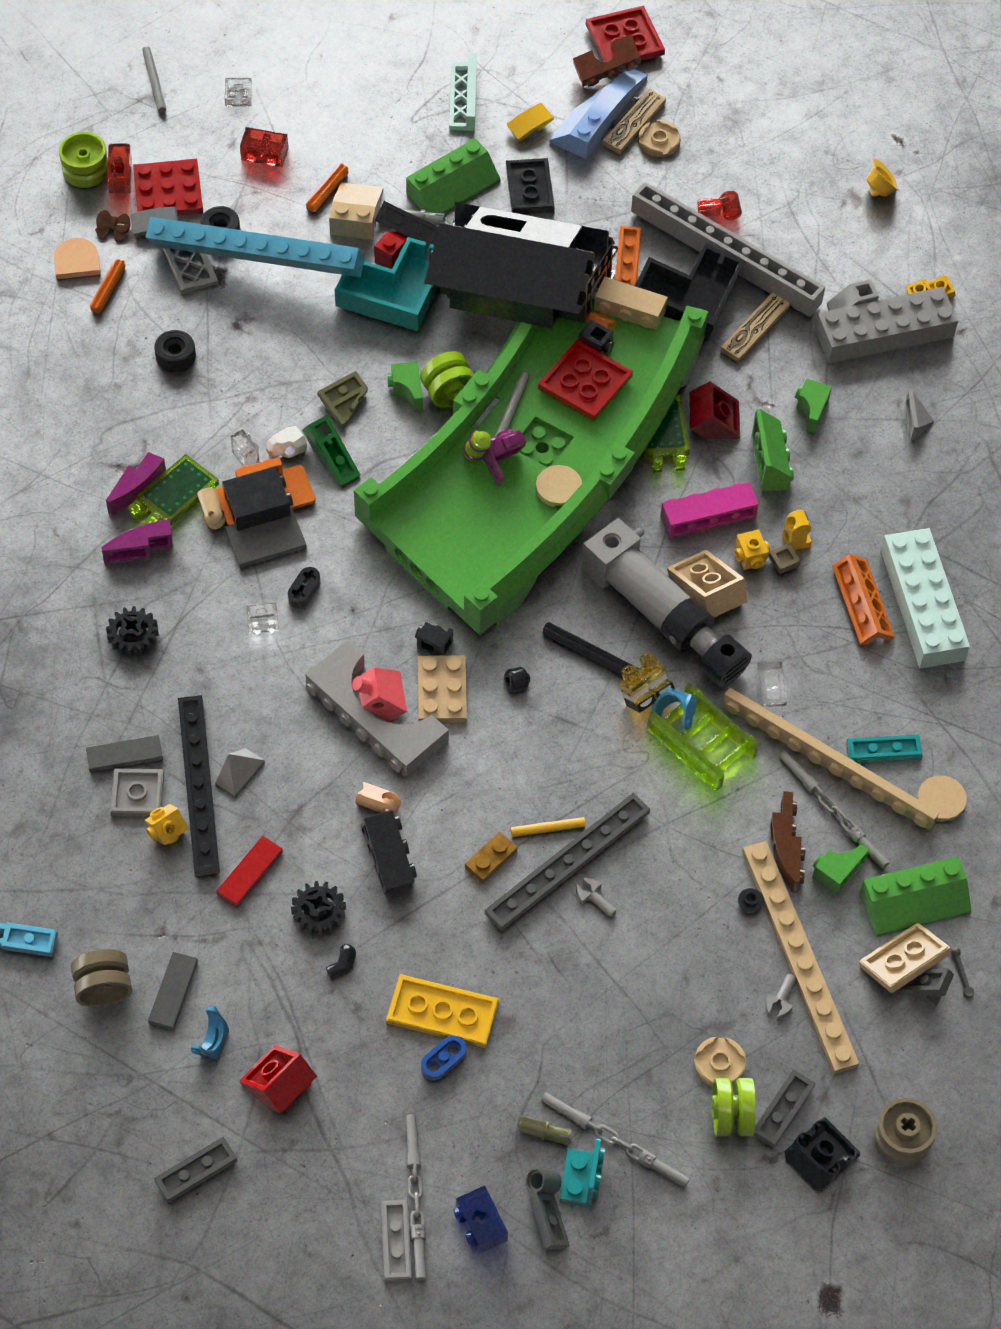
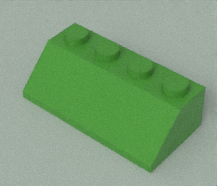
(452, 178)
(916, 895)

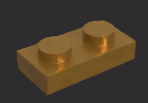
(491, 857)

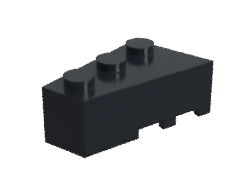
(389, 851)

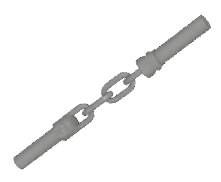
(855, 833)
(646, 1158)
(418, 1230)

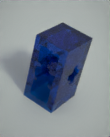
(480, 1204)

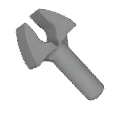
(594, 896)
(781, 998)

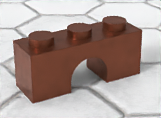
(592, 70)

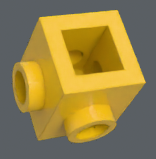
(751, 550)
(166, 825)

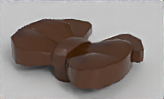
(119, 224)

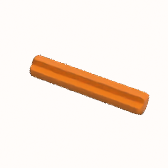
(327, 188)
(107, 286)

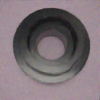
(750, 907)

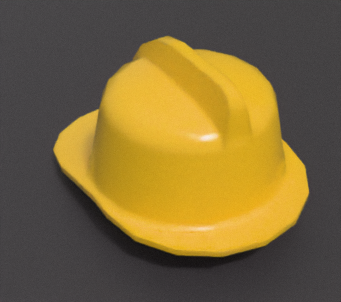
(881, 180)

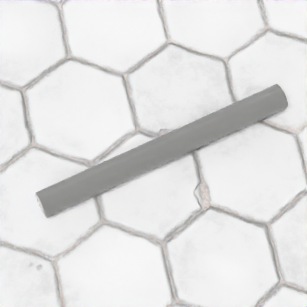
(154, 79)
(513, 402)

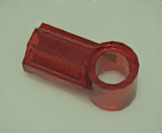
(725, 205)

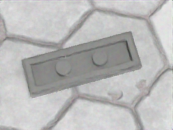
(396, 1241)

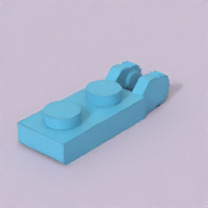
(28, 939)

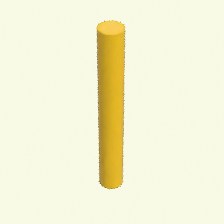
(547, 827)

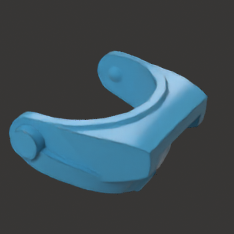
(672, 695)
(215, 1024)

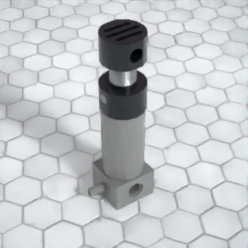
(616, 560)

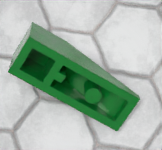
(331, 450)

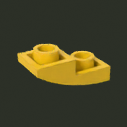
(530, 120)
(923, 285)

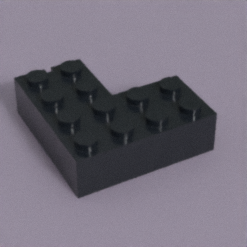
(703, 288)

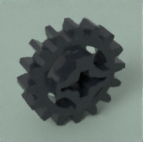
(132, 631)
(316, 898)

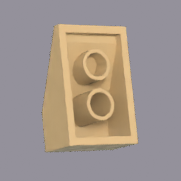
(355, 210)
(710, 582)

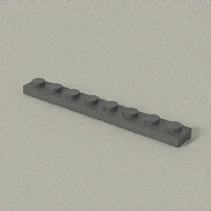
(567, 861)

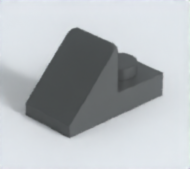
(929, 985)

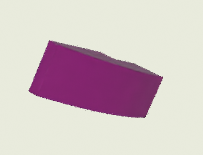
(134, 481)
(138, 542)

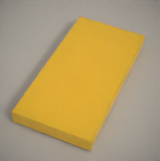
(442, 1010)

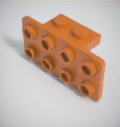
(296, 483)

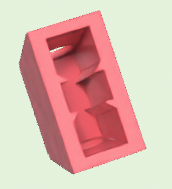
(381, 692)

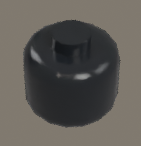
(516, 679)

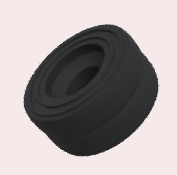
(221, 215)
(175, 339)

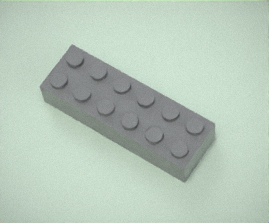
(886, 325)

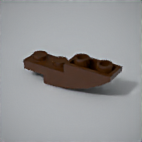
(785, 845)

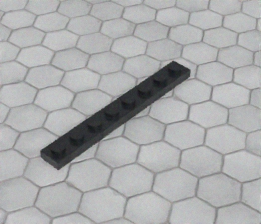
(198, 786)

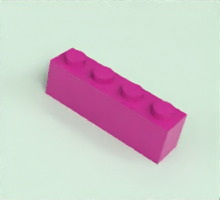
(709, 509)

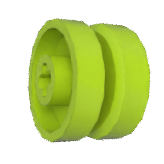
(83, 159)
(445, 377)
(733, 1108)

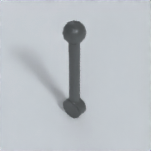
(633, 102)
(968, 991)

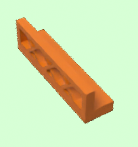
(861, 597)

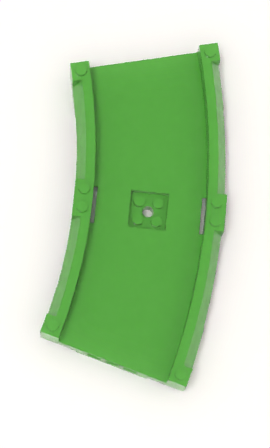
(488, 542)

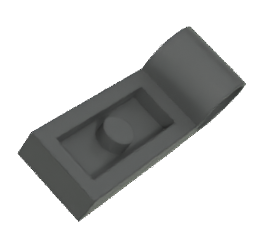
(542, 1186)

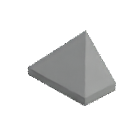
(917, 416)
(238, 771)

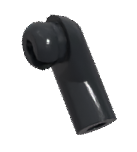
(345, 961)

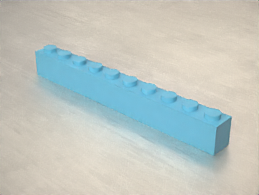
(255, 247)

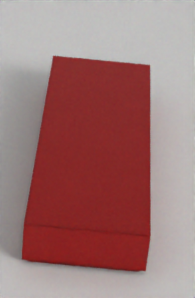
(249, 871)

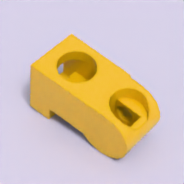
(797, 530)

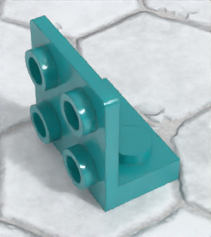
(581, 1176)

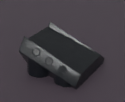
(821, 1153)

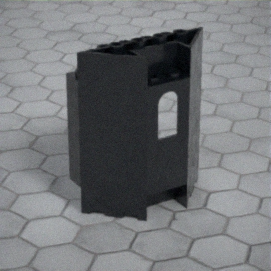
(519, 265)

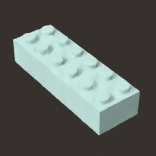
(924, 598)

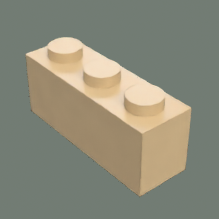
(630, 303)

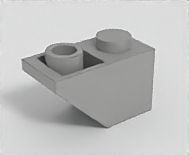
(854, 294)

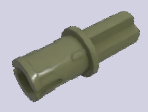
(544, 1130)

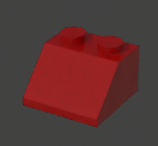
(278, 1078)

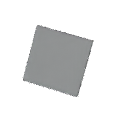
(136, 792)

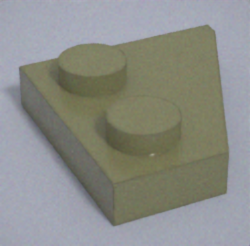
(343, 397)

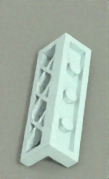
(470, 92)

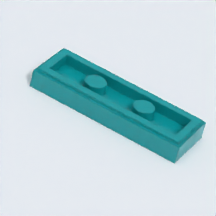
(884, 749)

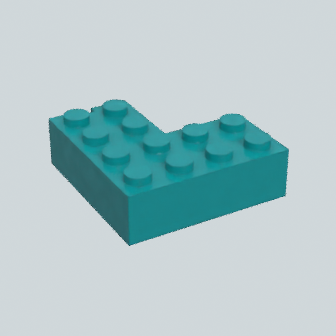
(394, 293)

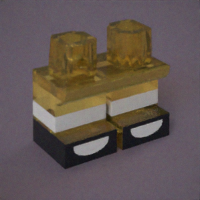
(644, 685)

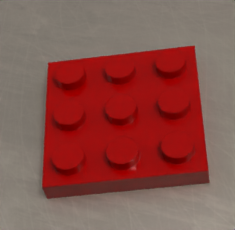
(616, 25)
(169, 185)
(585, 380)

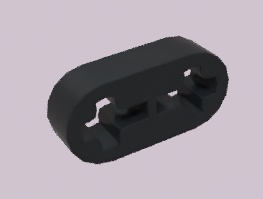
(300, 585)

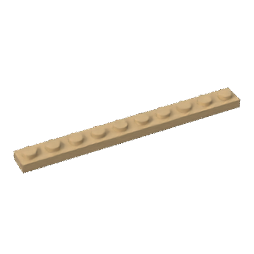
(831, 759)
(800, 958)

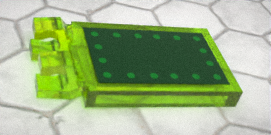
(670, 439)
(173, 492)

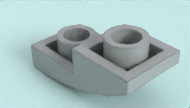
(141, 219)

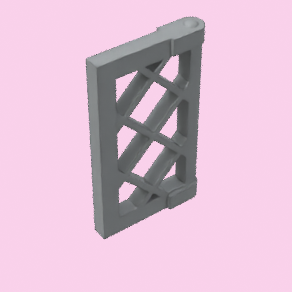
(197, 282)

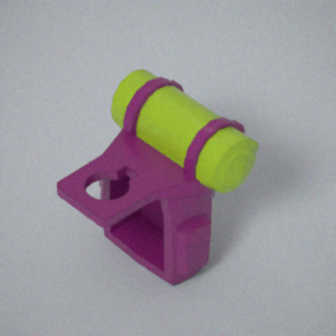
(494, 449)

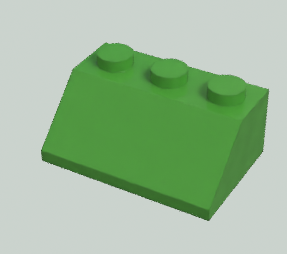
(771, 453)

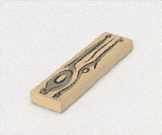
(633, 121)
(755, 327)

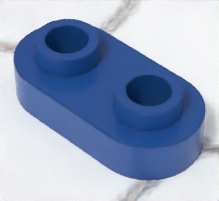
(442, 1058)

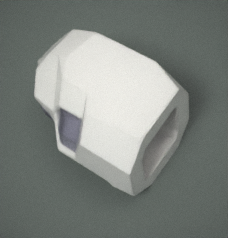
(286, 443)

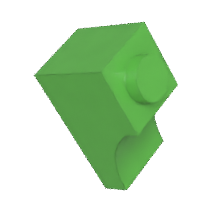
(407, 383)
(812, 402)
(837, 868)

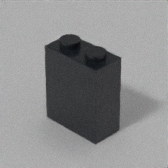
(257, 498)

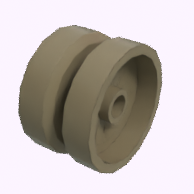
(101, 978)
(905, 1131)

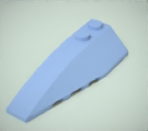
(594, 117)

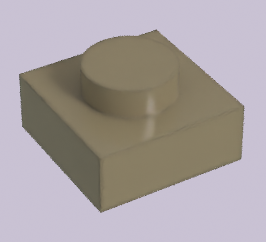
(784, 558)

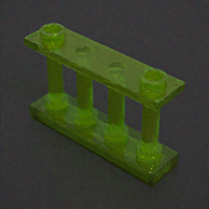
(696, 757)

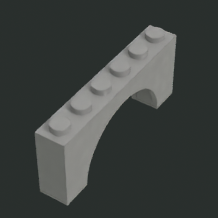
(401, 744)

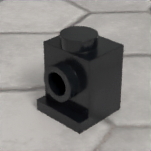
(597, 337)
(434, 639)

